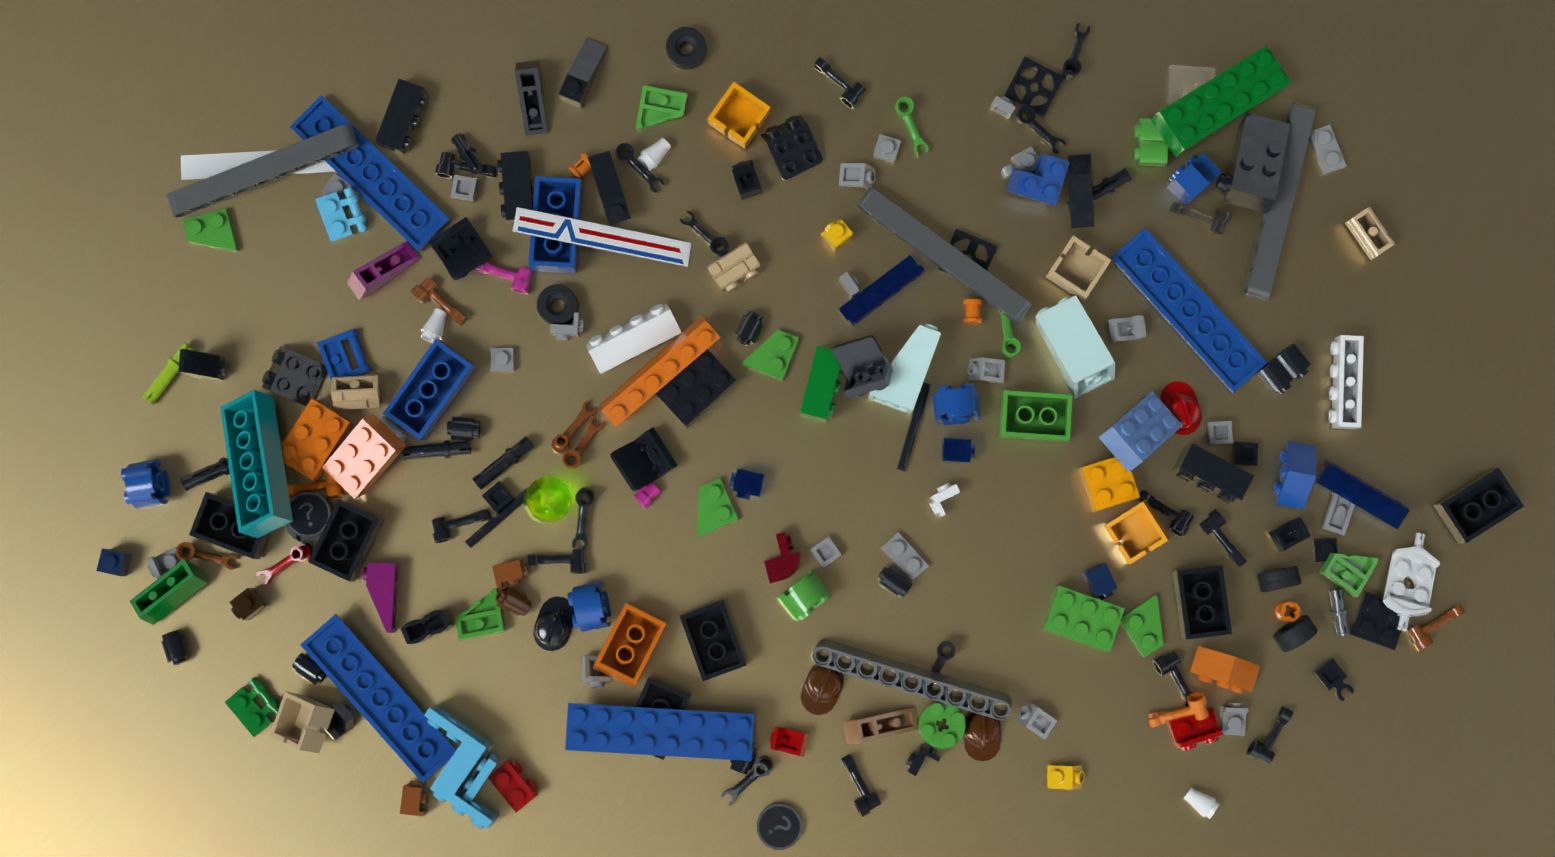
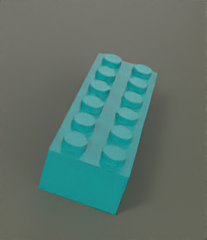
(256, 464)

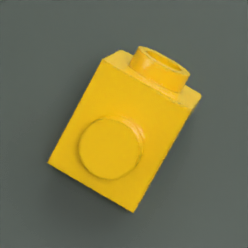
(1065, 777)

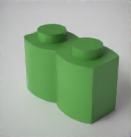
(1151, 146)

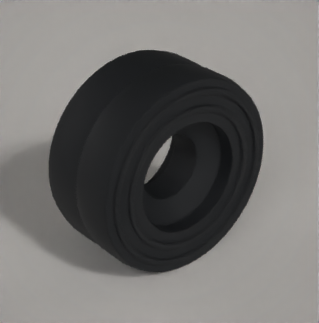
(681, 36)
(552, 293)
(1279, 579)
(1295, 633)

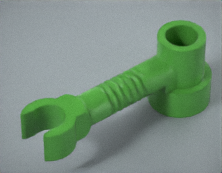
(916, 138)
(1008, 337)

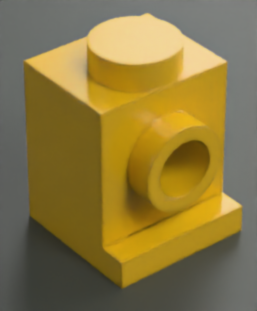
(837, 234)

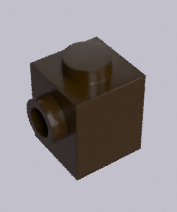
(247, 604)

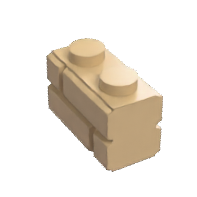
(1369, 233)
(734, 267)
(356, 392)

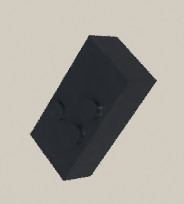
(1257, 163)

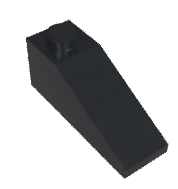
(582, 73)
(531, 97)
(609, 187)
(1081, 190)
(202, 365)

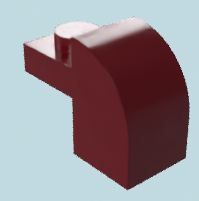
(784, 566)

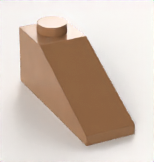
(880, 725)

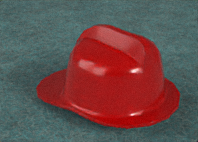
(1184, 405)

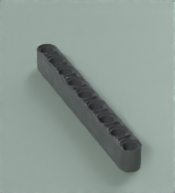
(262, 170)
(1276, 221)
(944, 254)
(919, 688)

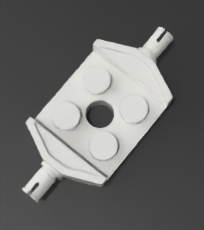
(1420, 568)

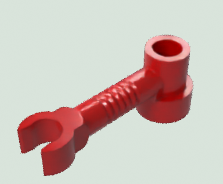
(305, 553)

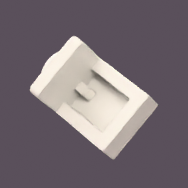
(945, 492)

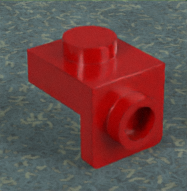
(789, 741)

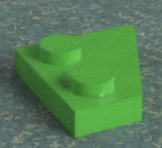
(660, 106)
(212, 230)
(773, 355)
(714, 508)
(1349, 571)
(481, 619)
(1144, 626)

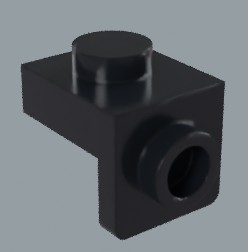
(746, 179)
(1289, 534)
(341, 721)
(916, 760)

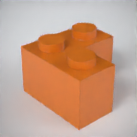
(1225, 669)

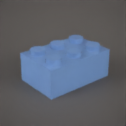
(1140, 431)

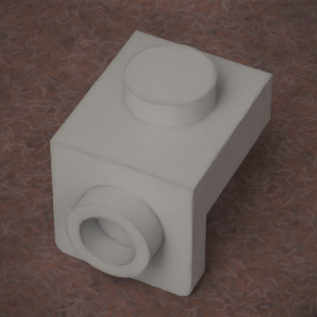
(1127, 328)
(563, 332)
(591, 676)

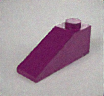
(381, 270)
(382, 585)

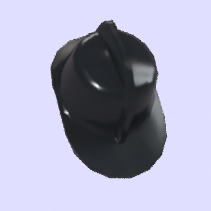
(553, 624)

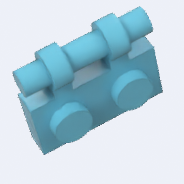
(334, 215)
(477, 780)

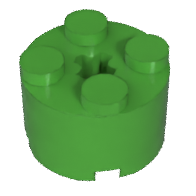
(803, 595)
(929, 730)

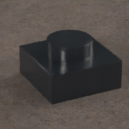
(1245, 453)
(498, 497)
(1322, 548)

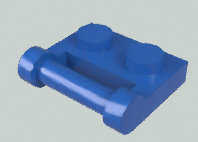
(336, 356)

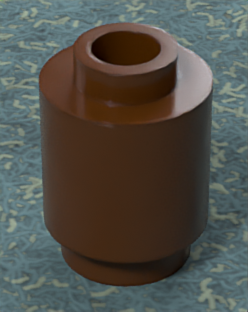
(513, 601)

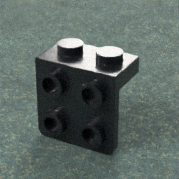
(792, 147)
(460, 249)
(863, 366)
(294, 376)
(643, 460)

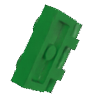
(249, 711)

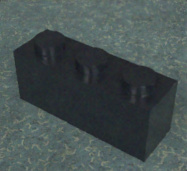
(402, 116)
(516, 183)

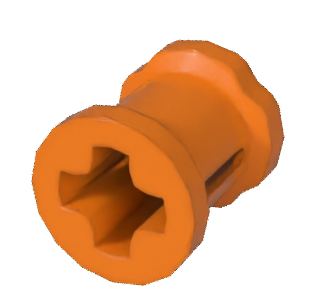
(581, 167)
(973, 311)
(1280, 610)

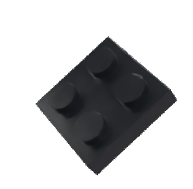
(1376, 622)

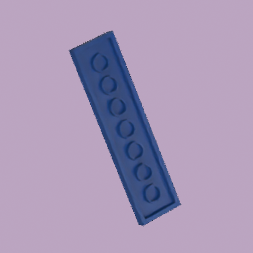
(376, 178)
(1188, 310)
(378, 698)
(659, 731)

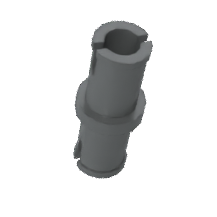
(1339, 612)

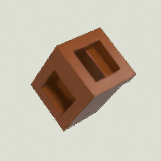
(510, 572)
(414, 799)

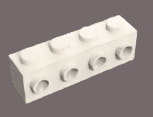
(633, 338)
(1347, 382)

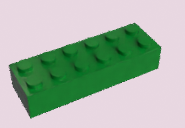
(1221, 101)

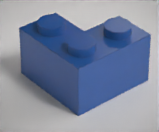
(1192, 180)
(1044, 183)
(1295, 474)

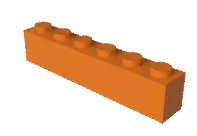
(659, 370)

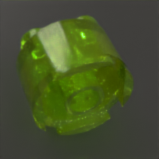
(552, 488)

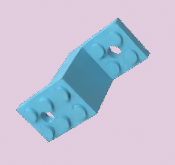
(460, 767)

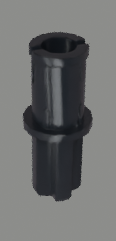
(467, 153)

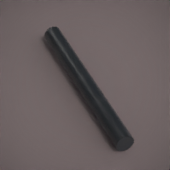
(913, 428)
(497, 519)

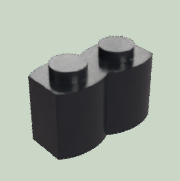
(1283, 369)
(422, 629)

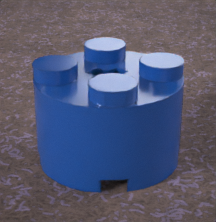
(956, 404)
(145, 484)
(590, 607)

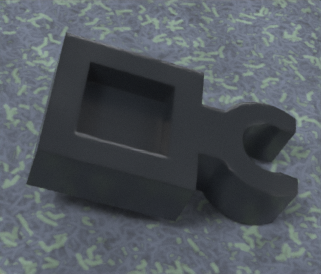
(1332, 677)

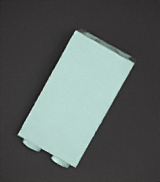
(1075, 346)
(909, 370)

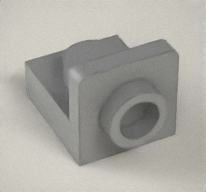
(856, 175)
(986, 370)
(162, 563)
(1233, 719)
(1036, 720)

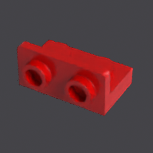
(1189, 731)
(513, 784)

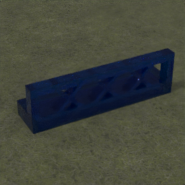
(881, 291)
(1363, 494)

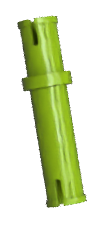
(165, 376)

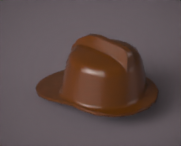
(821, 689)
(982, 736)

